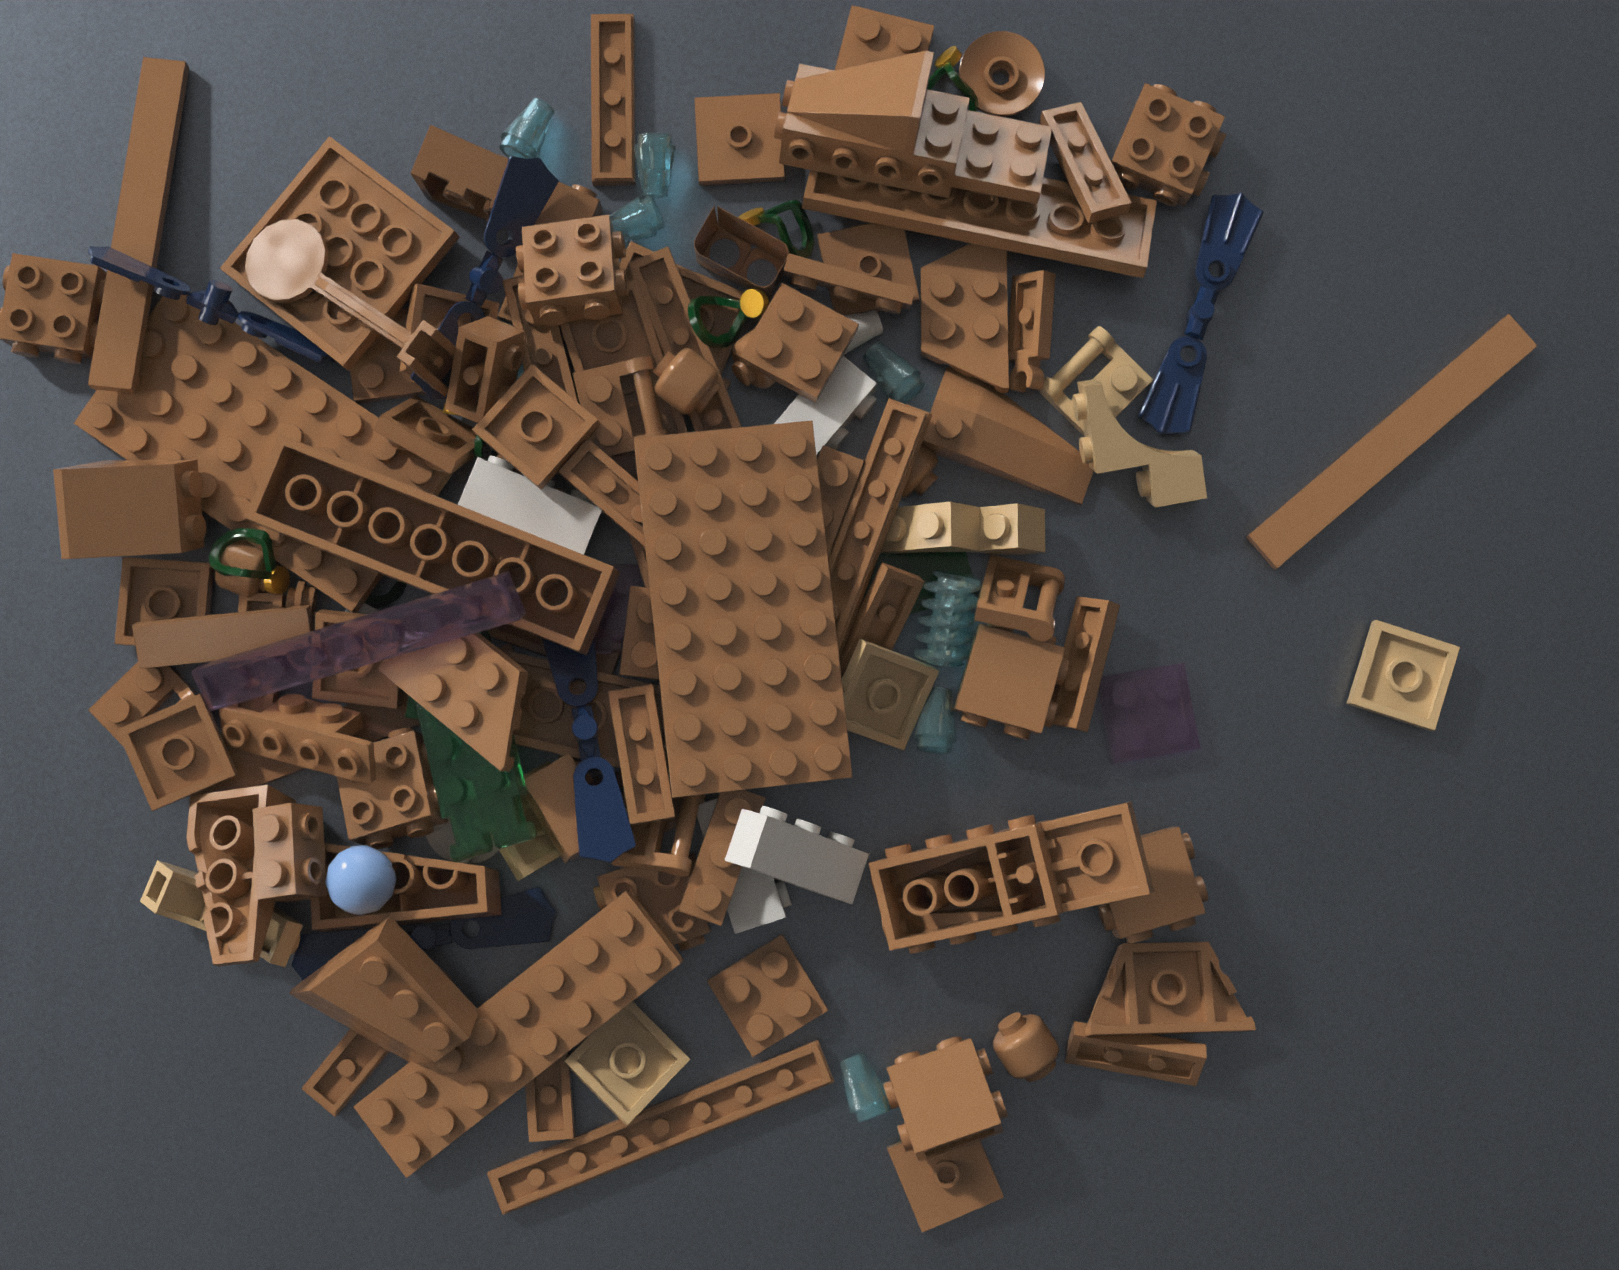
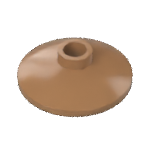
(1011, 56)

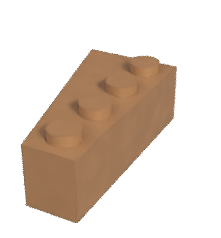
(470, 176)
(423, 893)

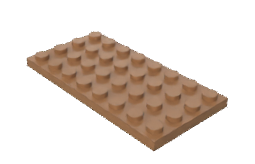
(224, 403)
(742, 608)

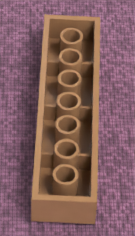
(428, 540)

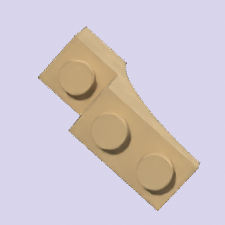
(1107, 447)
(967, 528)
(175, 895)

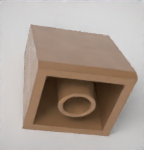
(129, 508)

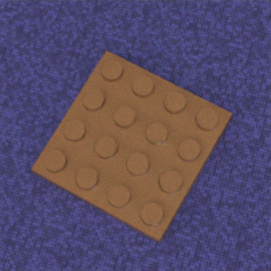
(375, 243)

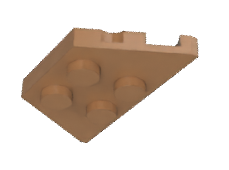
(967, 313)
(468, 689)
(1166, 992)

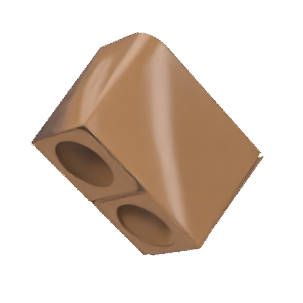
(744, 236)

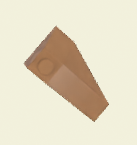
(1003, 439)
(224, 850)

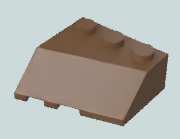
(391, 995)

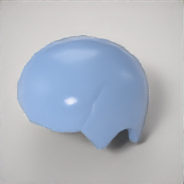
(360, 880)

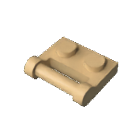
(1120, 377)

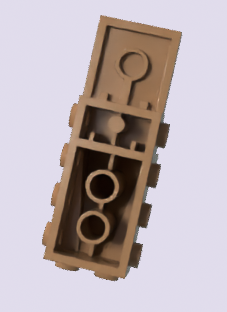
(892, 131)
(1008, 876)

